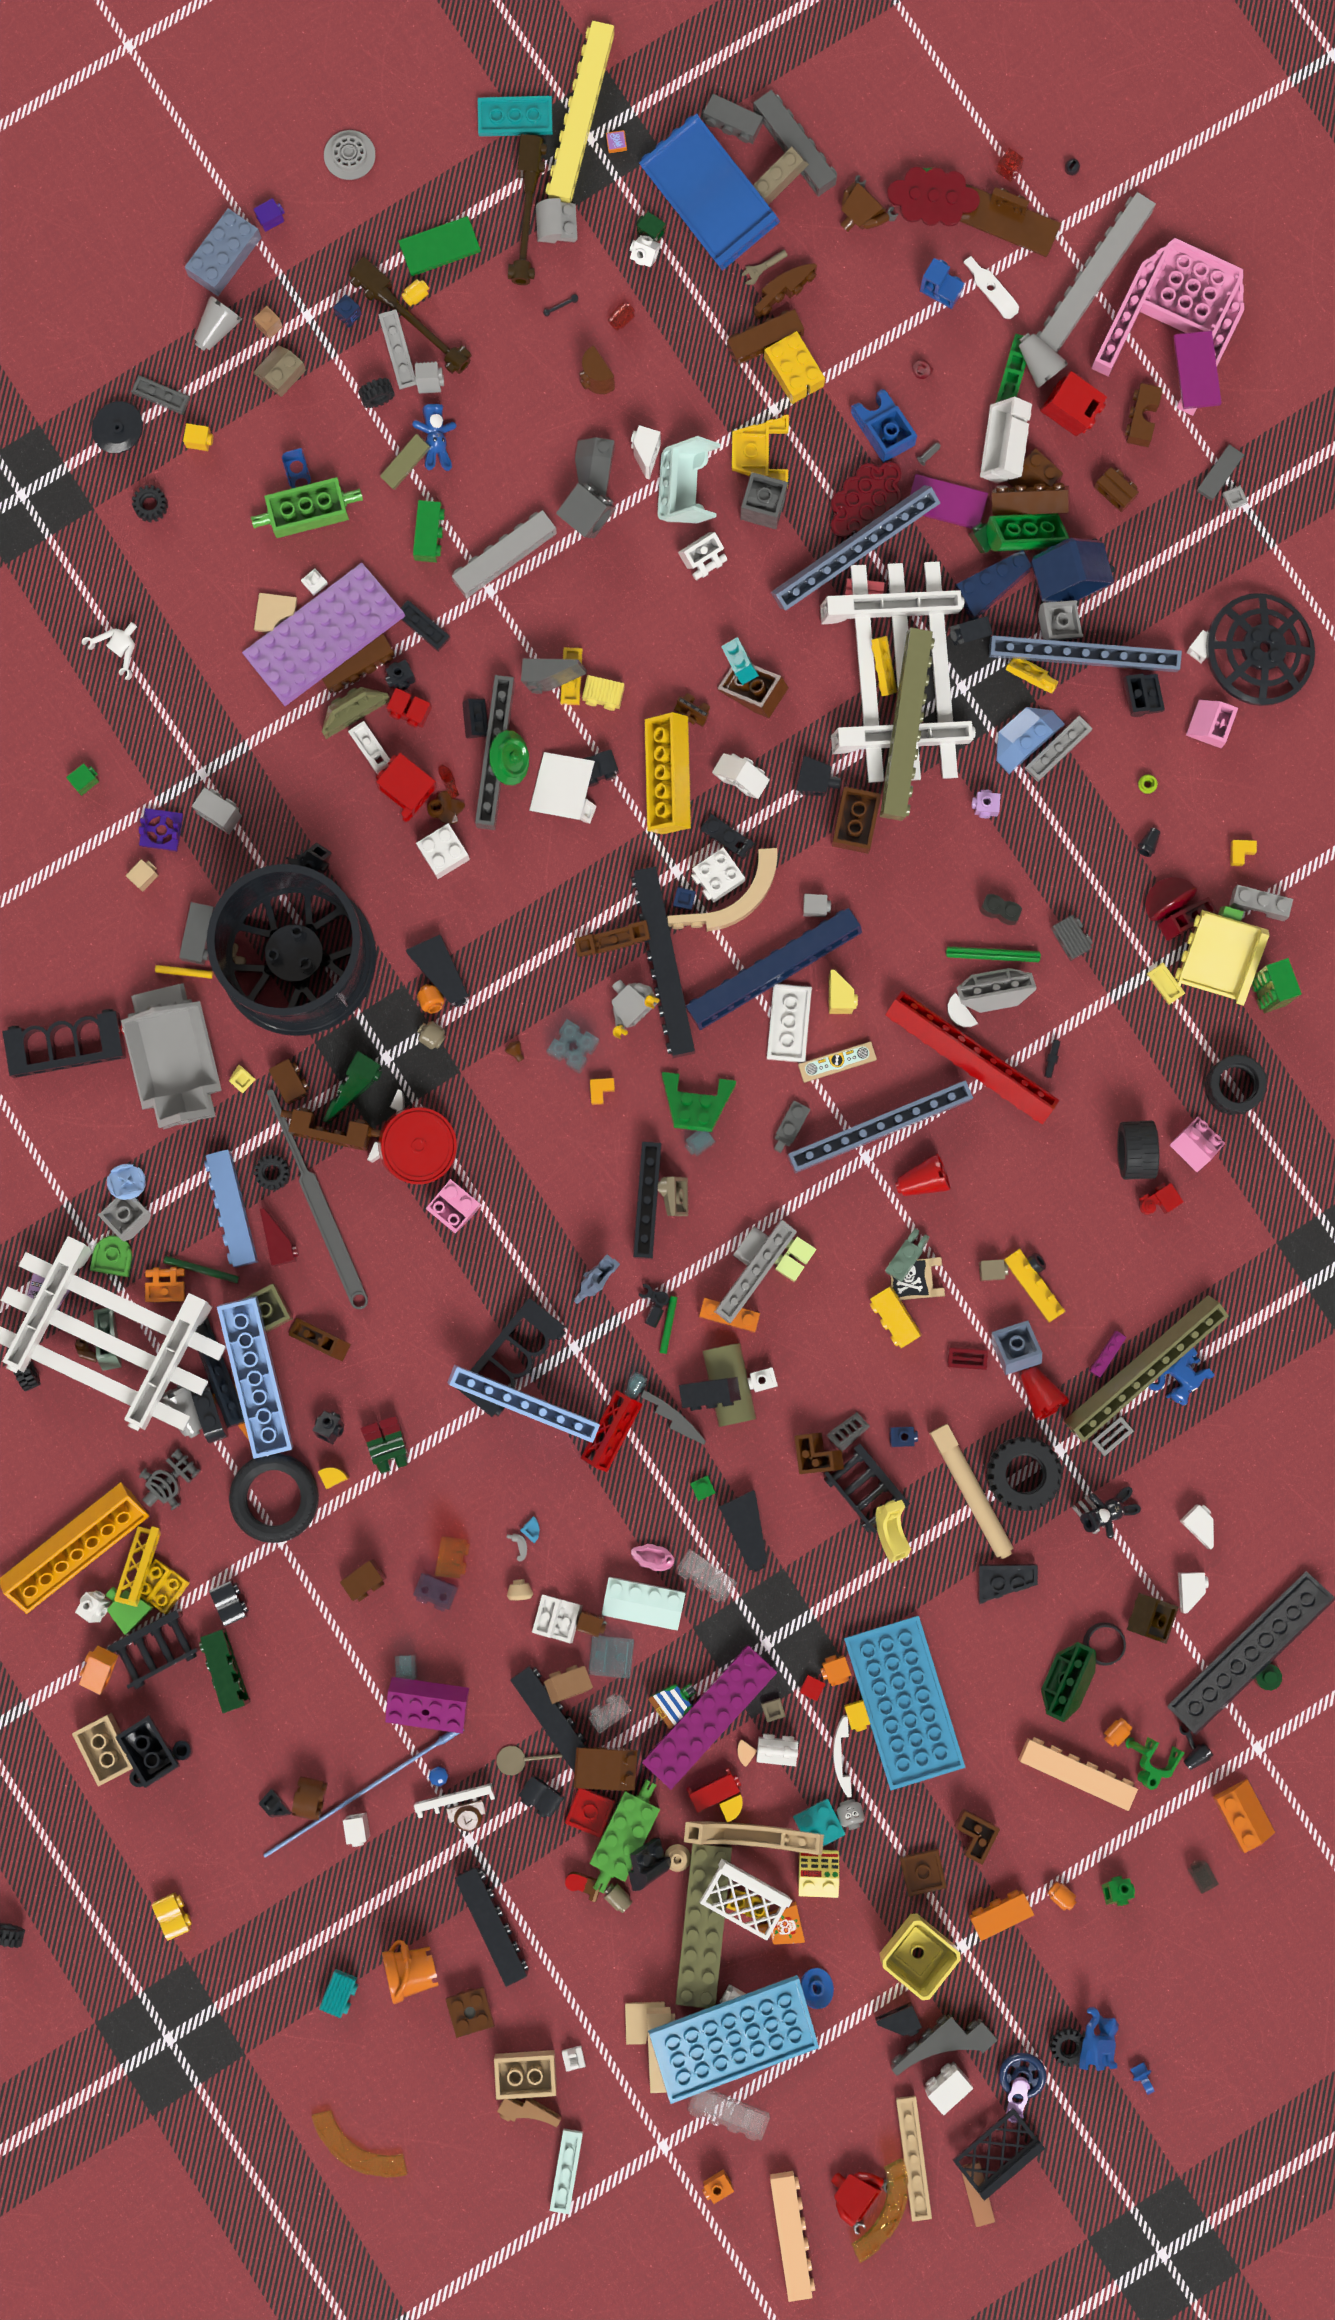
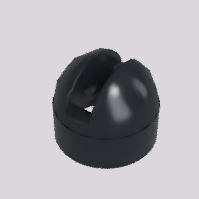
(1075, 169)

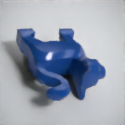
(1185, 1376)
(1099, 2048)

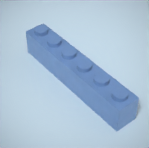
(231, 1208)

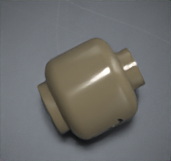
(431, 1035)

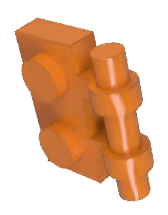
(165, 1291)

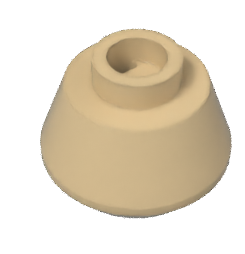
(519, 1590)
(680, 1852)

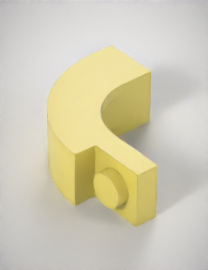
(890, 1530)

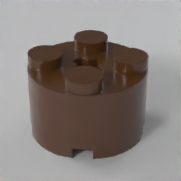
(309, 1798)

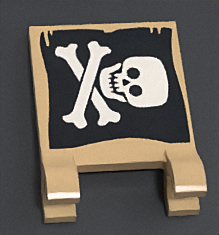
(918, 1281)

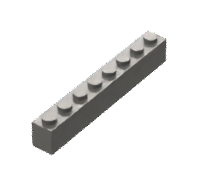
(498, 722)

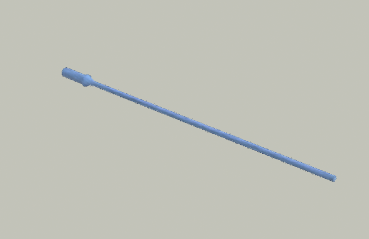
(442, 1740)

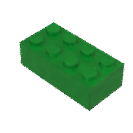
(1275, 986)

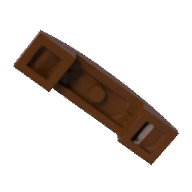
(612, 940)

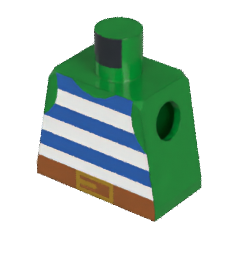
(672, 1703)

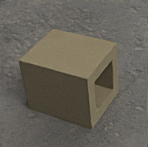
(992, 1270)

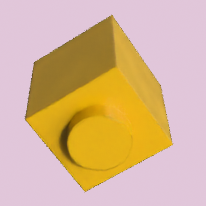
(197, 437)
(857, 1715)

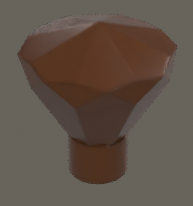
(514, 1050)

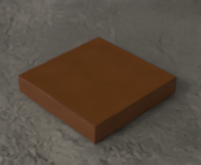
(923, 1872)

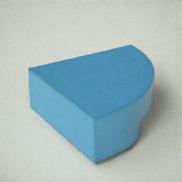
(531, 1529)

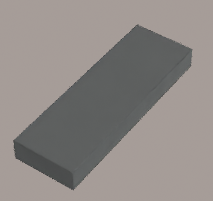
(160, 395)
(1220, 472)

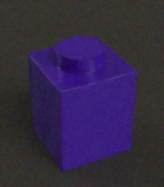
(269, 214)

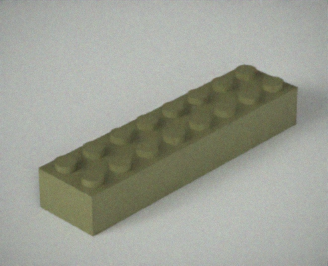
(702, 1929)

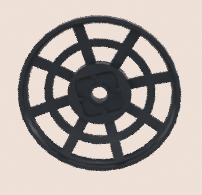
(1254, 655)

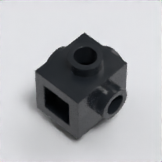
(399, 675)
(316, 858)
(328, 1427)

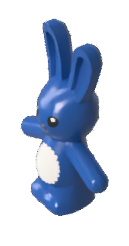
(435, 437)

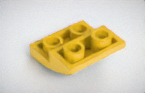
(163, 1587)

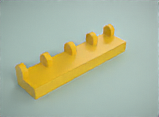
(1034, 1286)

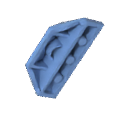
(1025, 735)

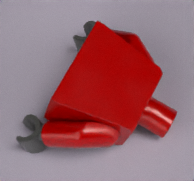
(856, 2196)

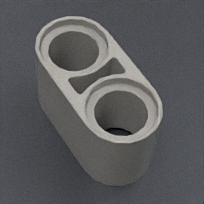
(750, 1245)

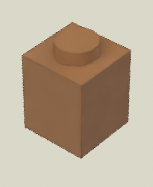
(268, 322)

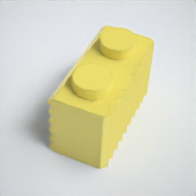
(603, 692)

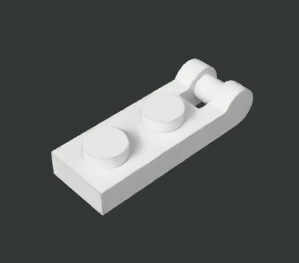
(369, 746)

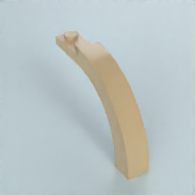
(740, 909)
(753, 1835)

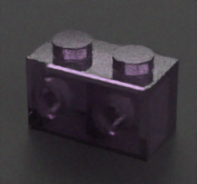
(435, 1591)

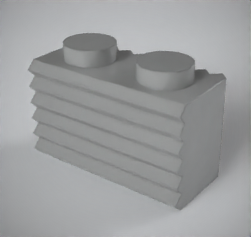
(429, 377)

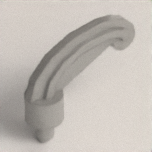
(521, 1544)

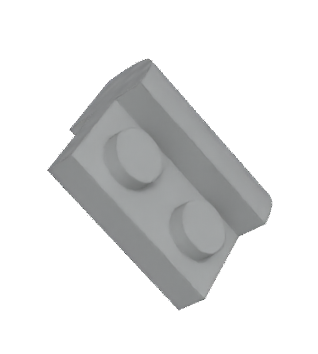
(556, 221)

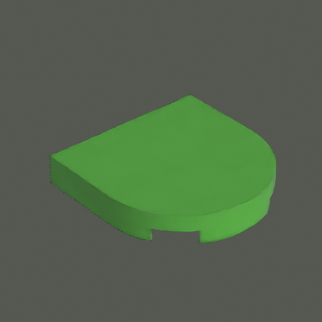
(112, 1257)

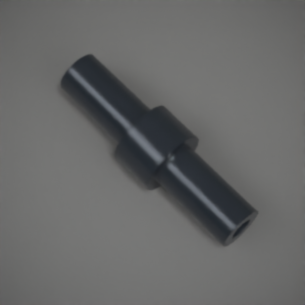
(1052, 1058)

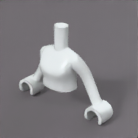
(119, 644)

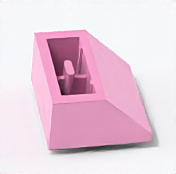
(1212, 722)
(1197, 1144)
(453, 1206)

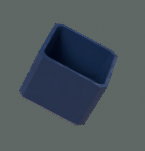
(1072, 570)

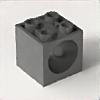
(764, 500)
(586, 510)

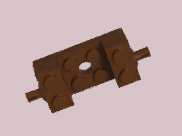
(303, 1126)

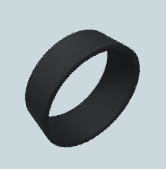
(1091, 1630)

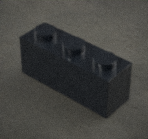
(710, 1393)

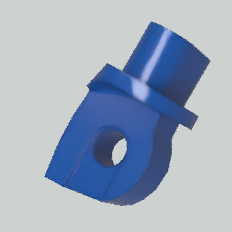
(1140, 2074)

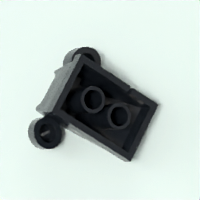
(150, 1752)

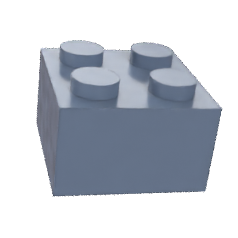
(1016, 1347)

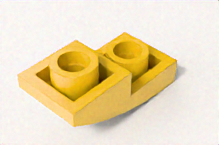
(743, 1903)

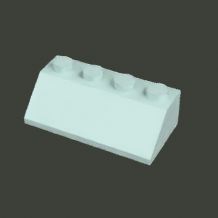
(643, 1603)

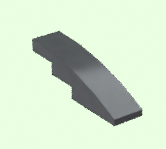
(678, 1423)

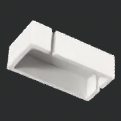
(1006, 440)

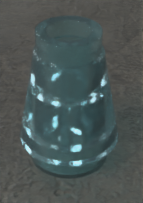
(635, 1385)

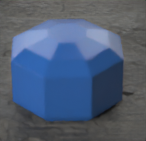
(438, 1776)

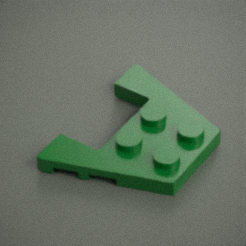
(695, 1110)

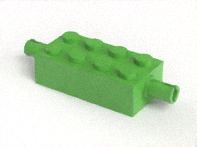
(306, 507)
(624, 1835)

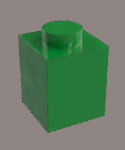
(83, 779)

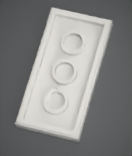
(789, 1023)

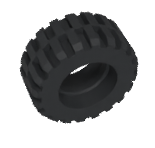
(1050, 1473)

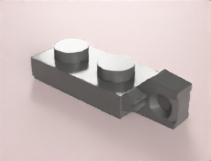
(791, 1125)

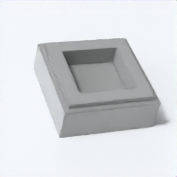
(1235, 498)

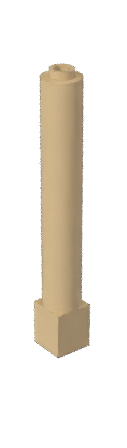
(971, 1490)

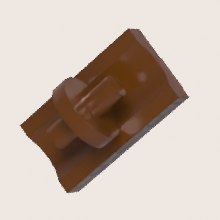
(695, 714)

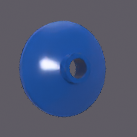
(822, 1986)

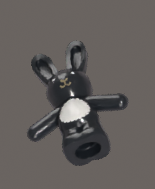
(1109, 1511)

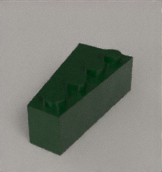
(224, 1671)

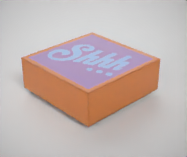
(616, 141)

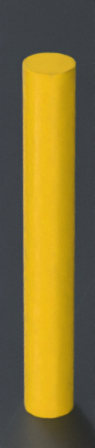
(183, 971)

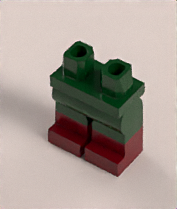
(385, 1450)

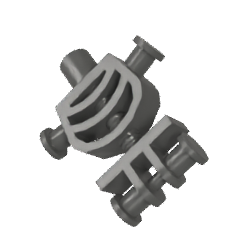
(155, 1493)

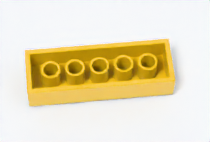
(667, 773)

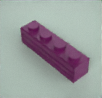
(1107, 1354)

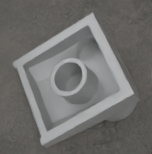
(1059, 620)
(125, 1217)

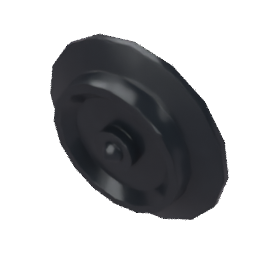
(117, 427)

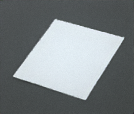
(561, 785)

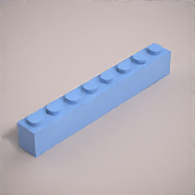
(523, 1403)

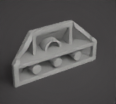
(996, 989)

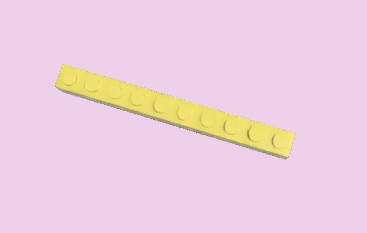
(581, 111)

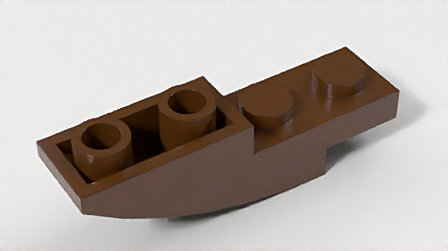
(788, 283)

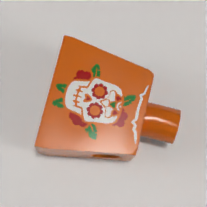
(788, 1928)

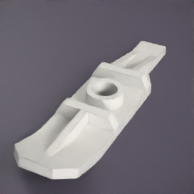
(999, 296)

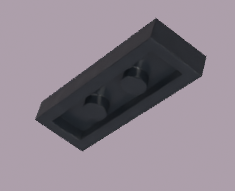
(424, 626)

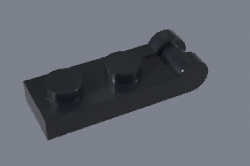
(726, 836)

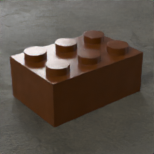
(856, 820)

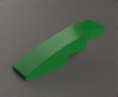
(1013, 372)

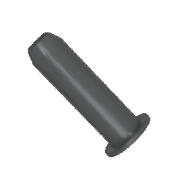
(929, 453)

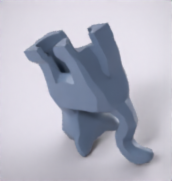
(596, 1278)

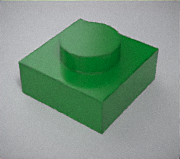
(702, 1488)

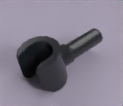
(1189, 1737)

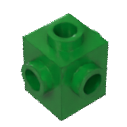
(1118, 1891)

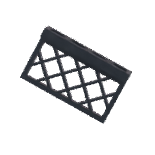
(1007, 2169)

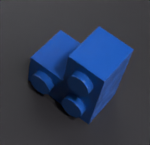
(940, 285)

